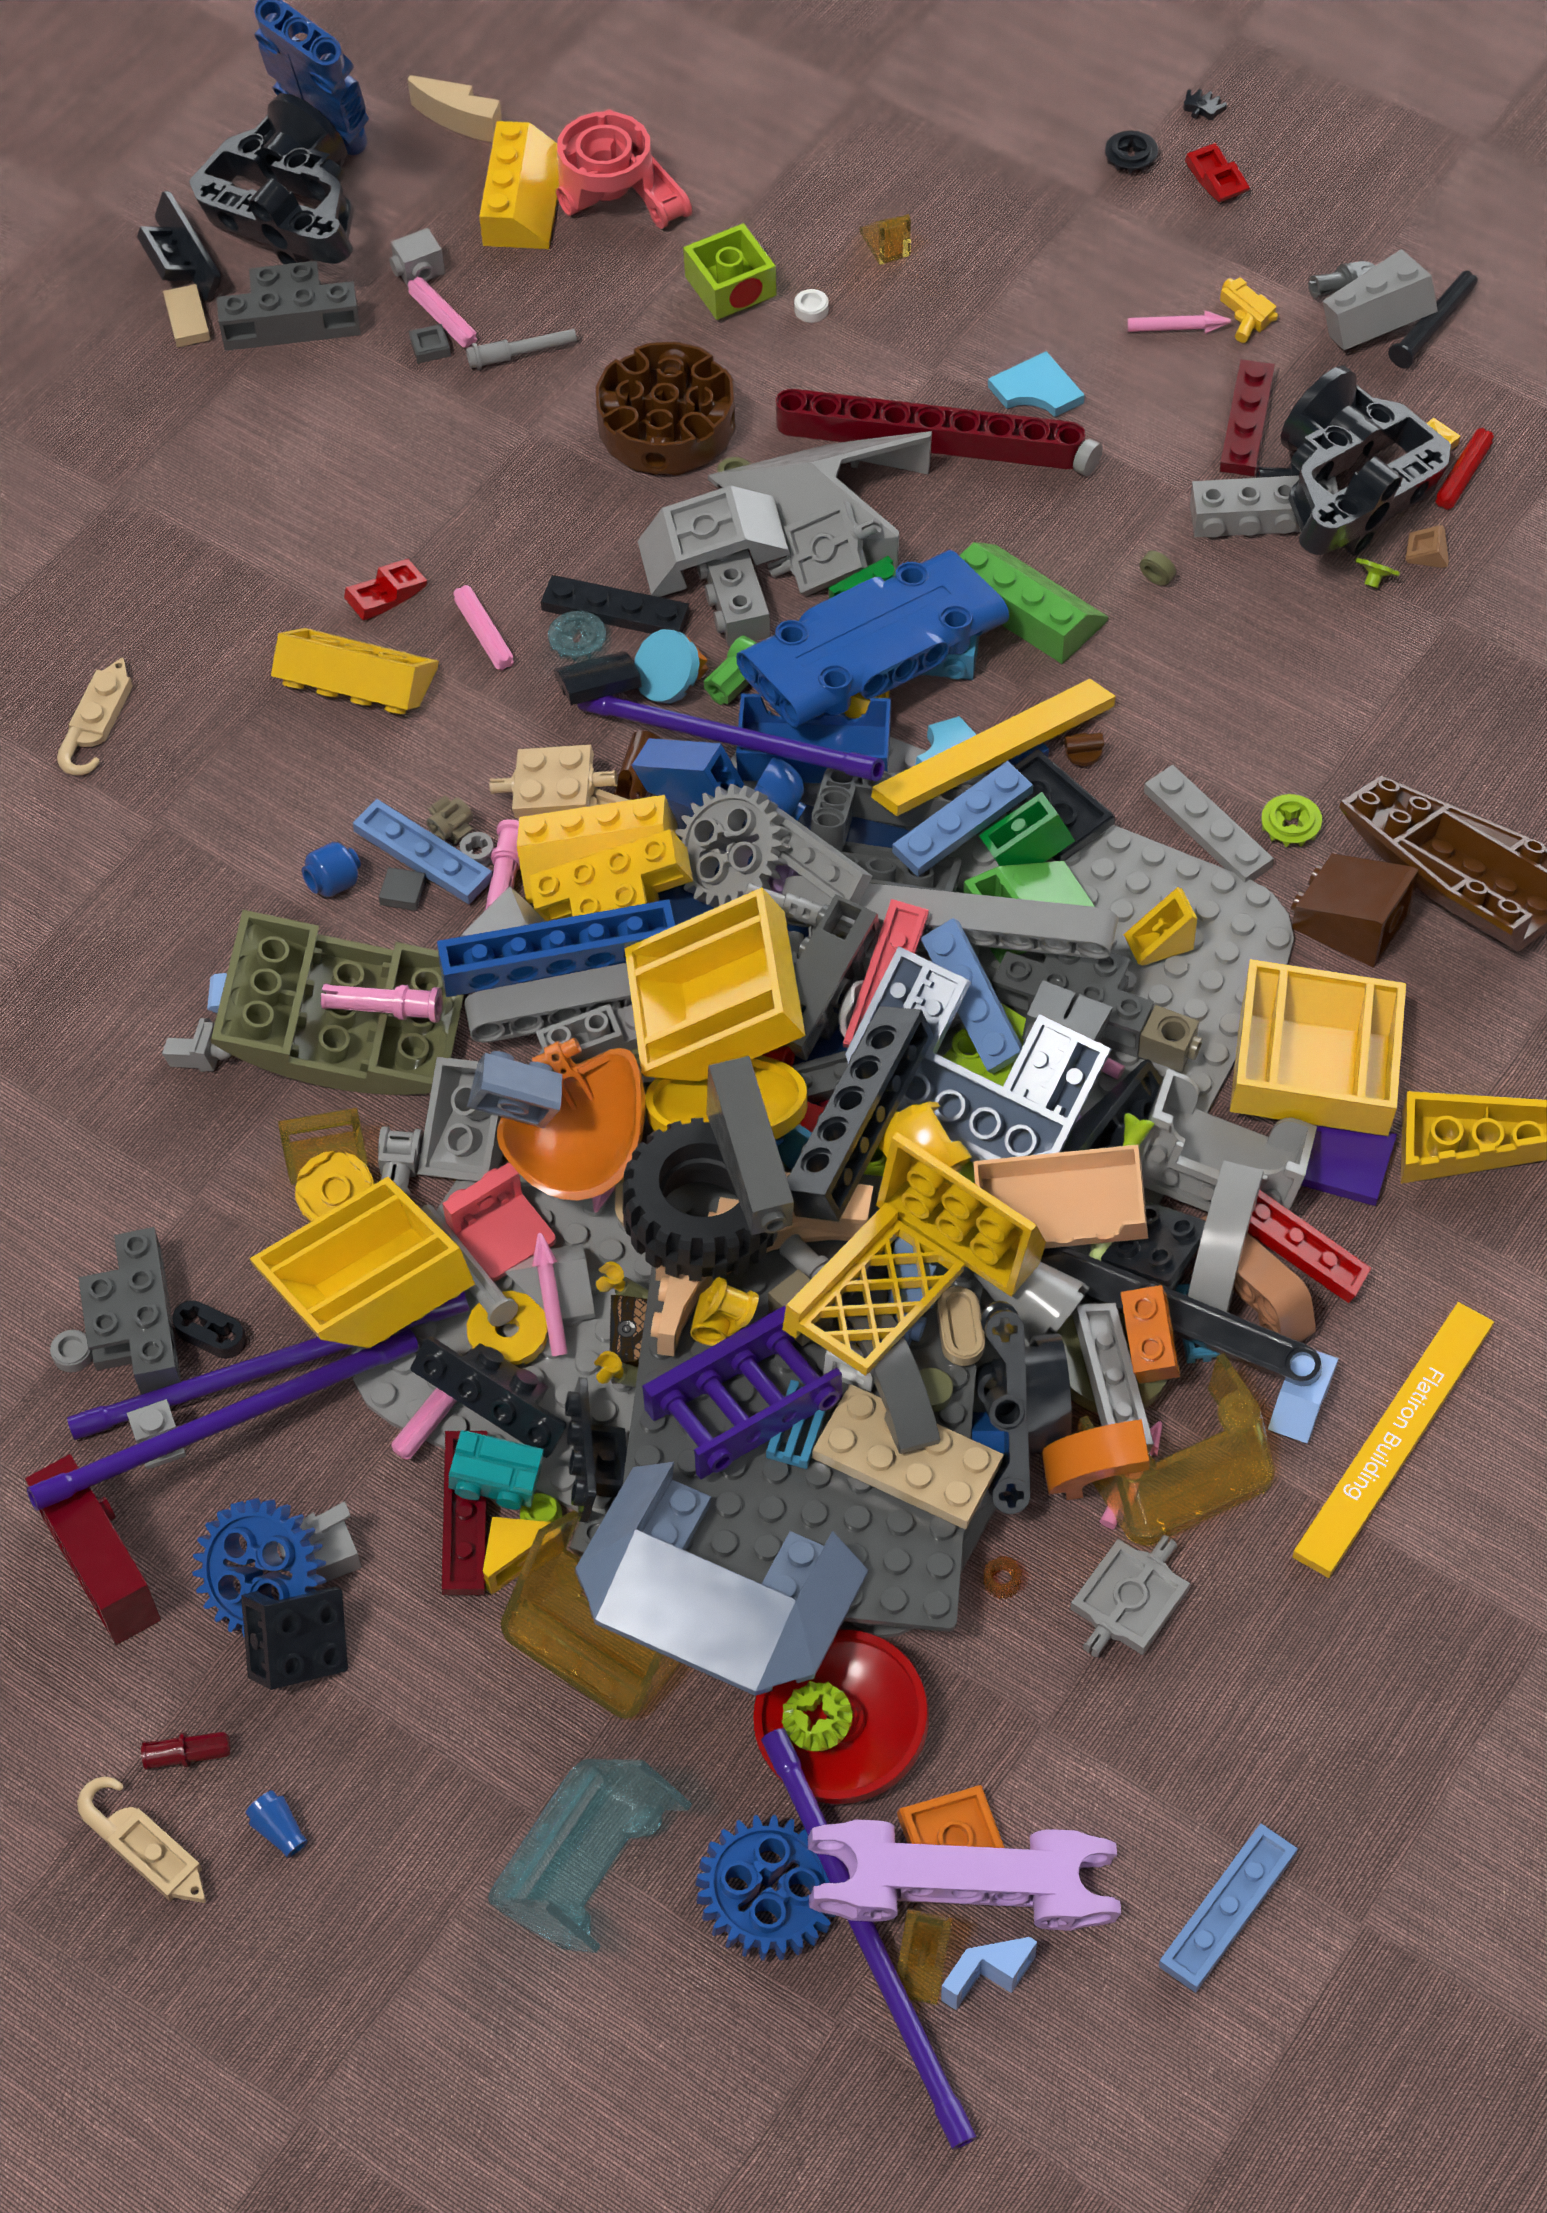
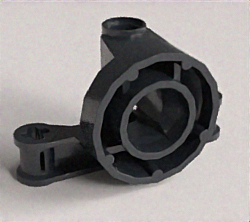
(1027, 1401)

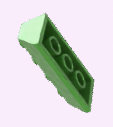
(1036, 605)

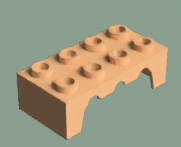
(1073, 1194)

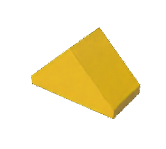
(1164, 930)
(508, 1549)

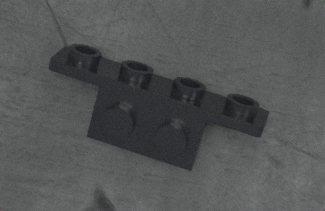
(177, 249)
(492, 1390)
(596, 1455)

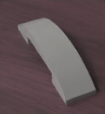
(1225, 1235)

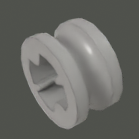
(474, 840)

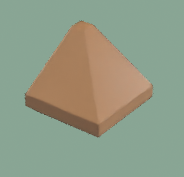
(1428, 547)

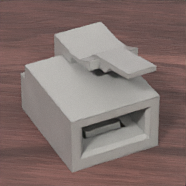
(337, 1543)

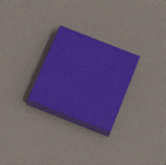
(1349, 1163)

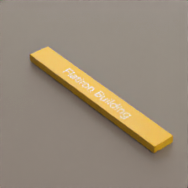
(1392, 1440)

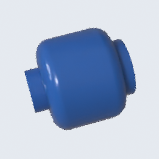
(331, 869)

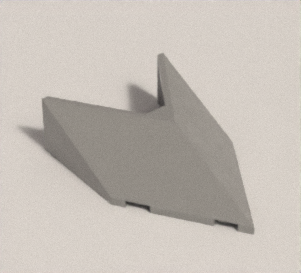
(809, 482)

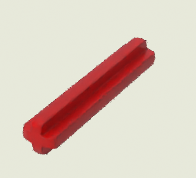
(1464, 468)

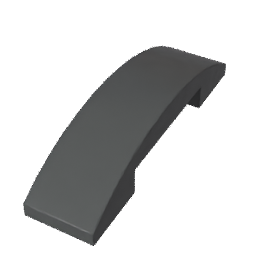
(900, 1388)

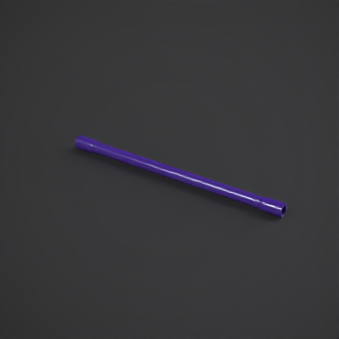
(850, 763)
(104, 1417)
(67, 1484)
(947, 2107)

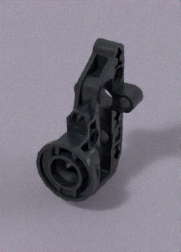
(287, 152)
(1328, 434)

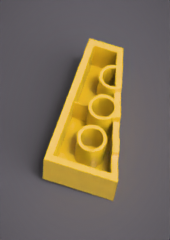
(1469, 1134)

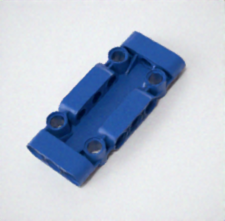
(302, 73)
(872, 638)

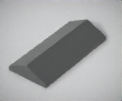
(890, 870)

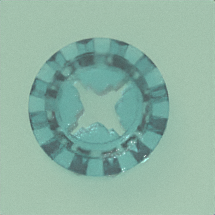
(564, 629)

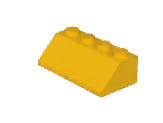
(520, 188)
(352, 669)
(576, 833)

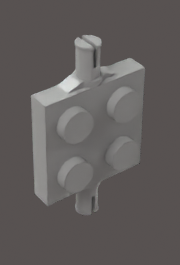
(824, 548)
(1130, 1596)

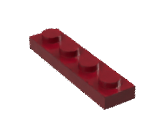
(1247, 418)
(462, 1534)

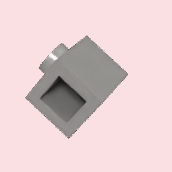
(417, 256)

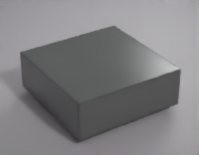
(429, 343)
(402, 889)

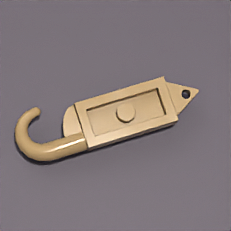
(95, 715)
(143, 1845)

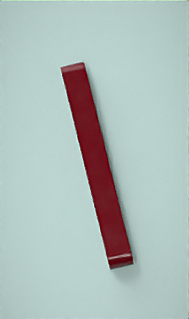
(953, 429)

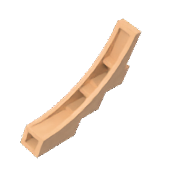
(681, 1294)

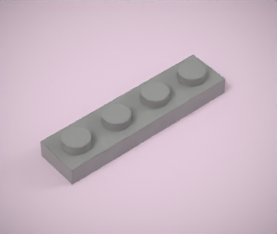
(1208, 824)
(822, 862)
(1109, 1366)

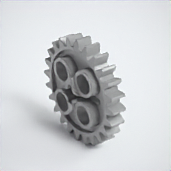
(726, 816)

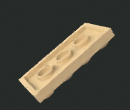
(939, 1478)

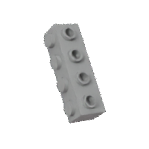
(1245, 506)
(736, 597)

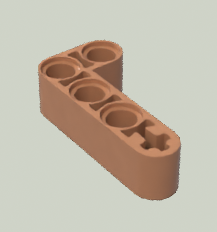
(1273, 1292)

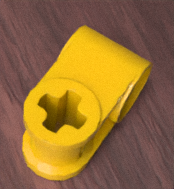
(722, 1312)

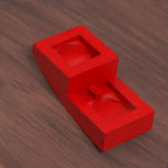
(1215, 174)
(391, 587)

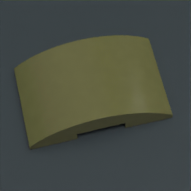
(277, 1022)

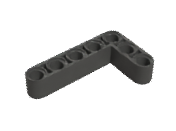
(849, 796)

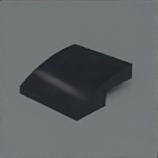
(598, 677)

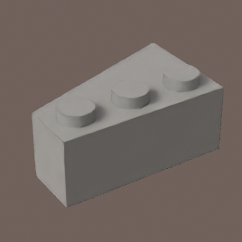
(1380, 301)

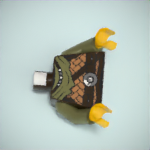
(626, 1326)

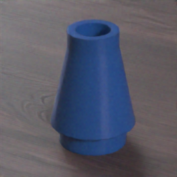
(276, 1823)

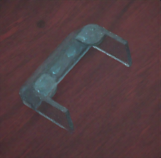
(576, 1844)

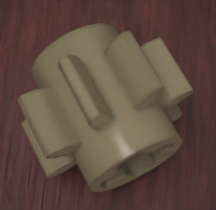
(450, 819)

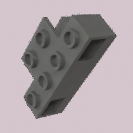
(287, 308)
(829, 968)
(1097, 979)
(131, 1313)

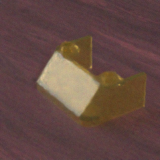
(1200, 1477)
(556, 1629)

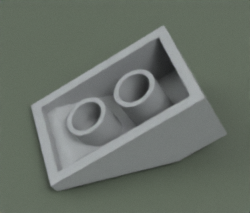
(457, 1139)

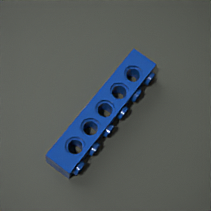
(547, 947)

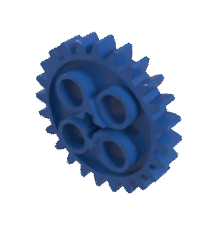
(263, 1529)
(741, 1858)

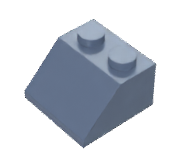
(516, 1089)

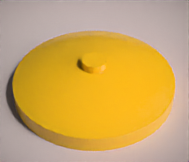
(779, 1084)

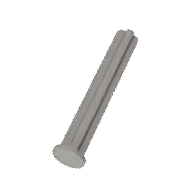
(498, 1307)

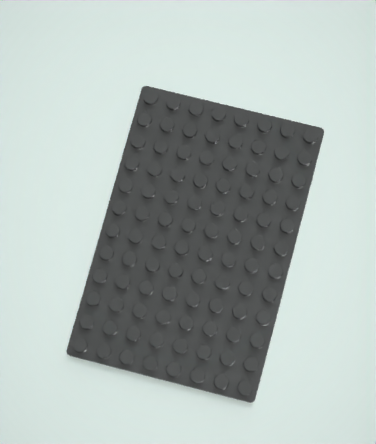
(758, 1500)

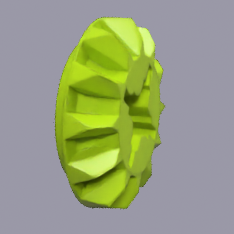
(1290, 807)
(826, 1732)

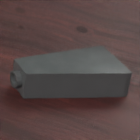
(748, 1145)

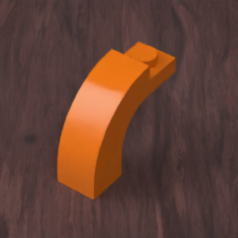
(1094, 1456)

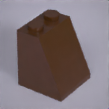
(1355, 905)

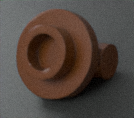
(1084, 748)

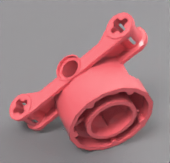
(605, 157)

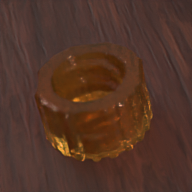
(1002, 1590)

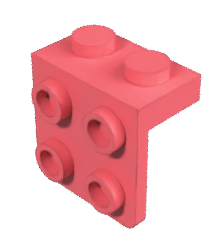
(496, 1221)

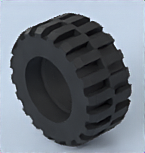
(673, 1238)

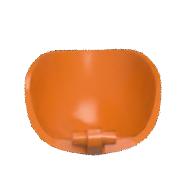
(592, 1133)

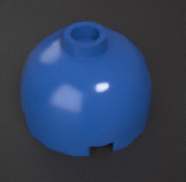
(782, 787)

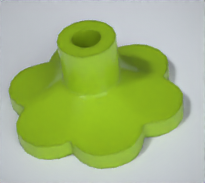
(1375, 572)

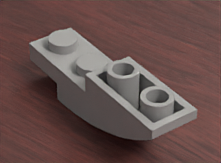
(595, 1031)

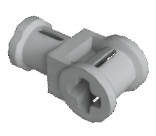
(399, 1155)

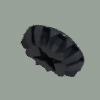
(1143, 146)

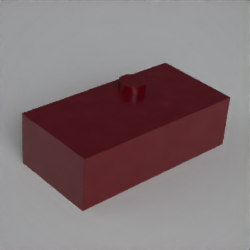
(98, 1557)

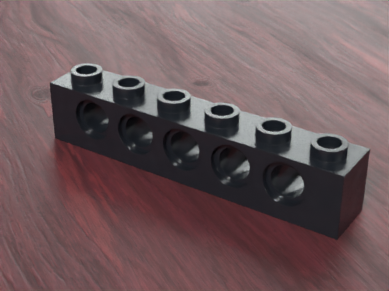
(858, 1112)

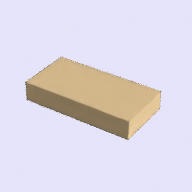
(186, 315)

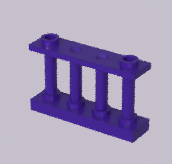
(721, 1362)

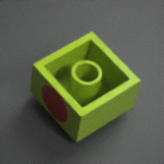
(730, 271)

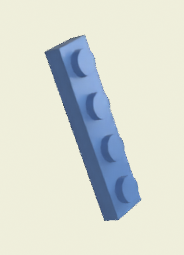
(962, 818)
(422, 851)
(980, 1007)
(1227, 1908)

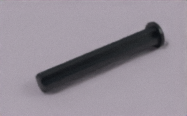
(1403, 353)

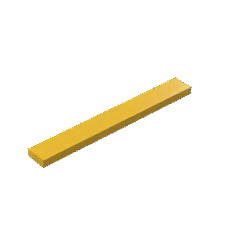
(992, 747)

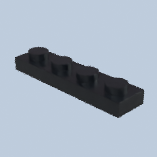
(615, 605)

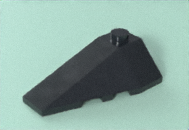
(1104, 1122)

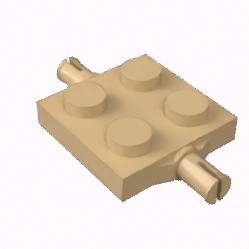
(552, 780)

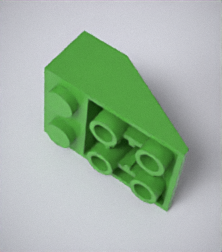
(1030, 882)

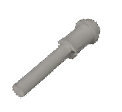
(502, 350)

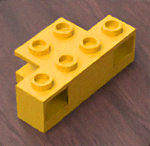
(612, 878)

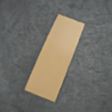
(455, 107)

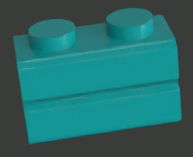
(495, 1470)

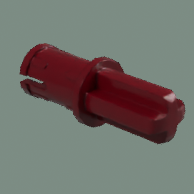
(184, 1750)

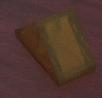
(888, 238)
(924, 1955)

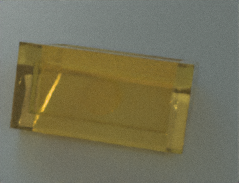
(300, 1152)

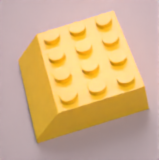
(714, 989)
(1319, 1047)
(366, 1267)

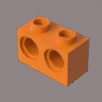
(1150, 1334)

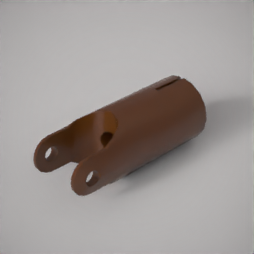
(628, 781)

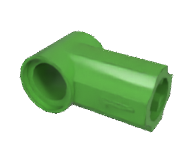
(727, 679)

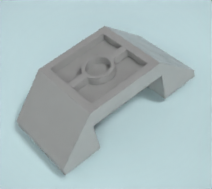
(707, 530)

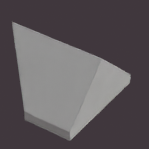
(571, 1282)

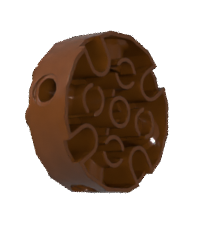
(665, 408)

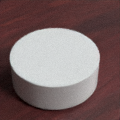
(811, 305)

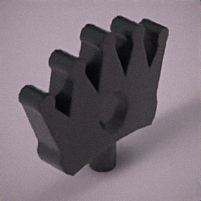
(1203, 105)

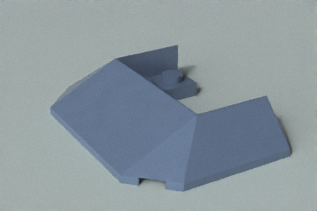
(993, 1121)
(703, 1613)

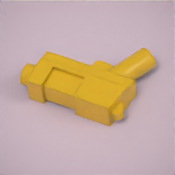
(1249, 308)

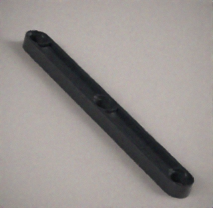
(1192, 1318)

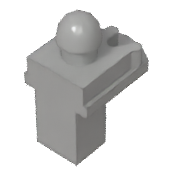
(195, 1052)

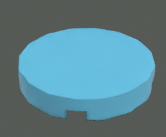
(666, 666)

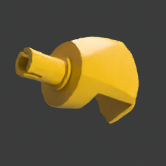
(923, 1128)

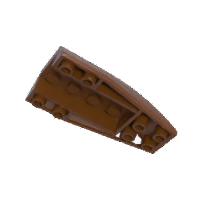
(1462, 859)

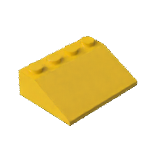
(960, 1216)

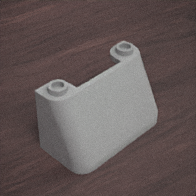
(1189, 1147)

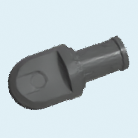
(1330, 283)

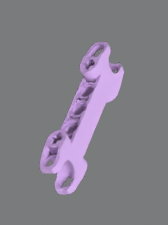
(894, 1872)

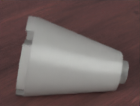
(1042, 1299)

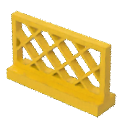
(841, 1276)

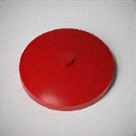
(886, 1723)

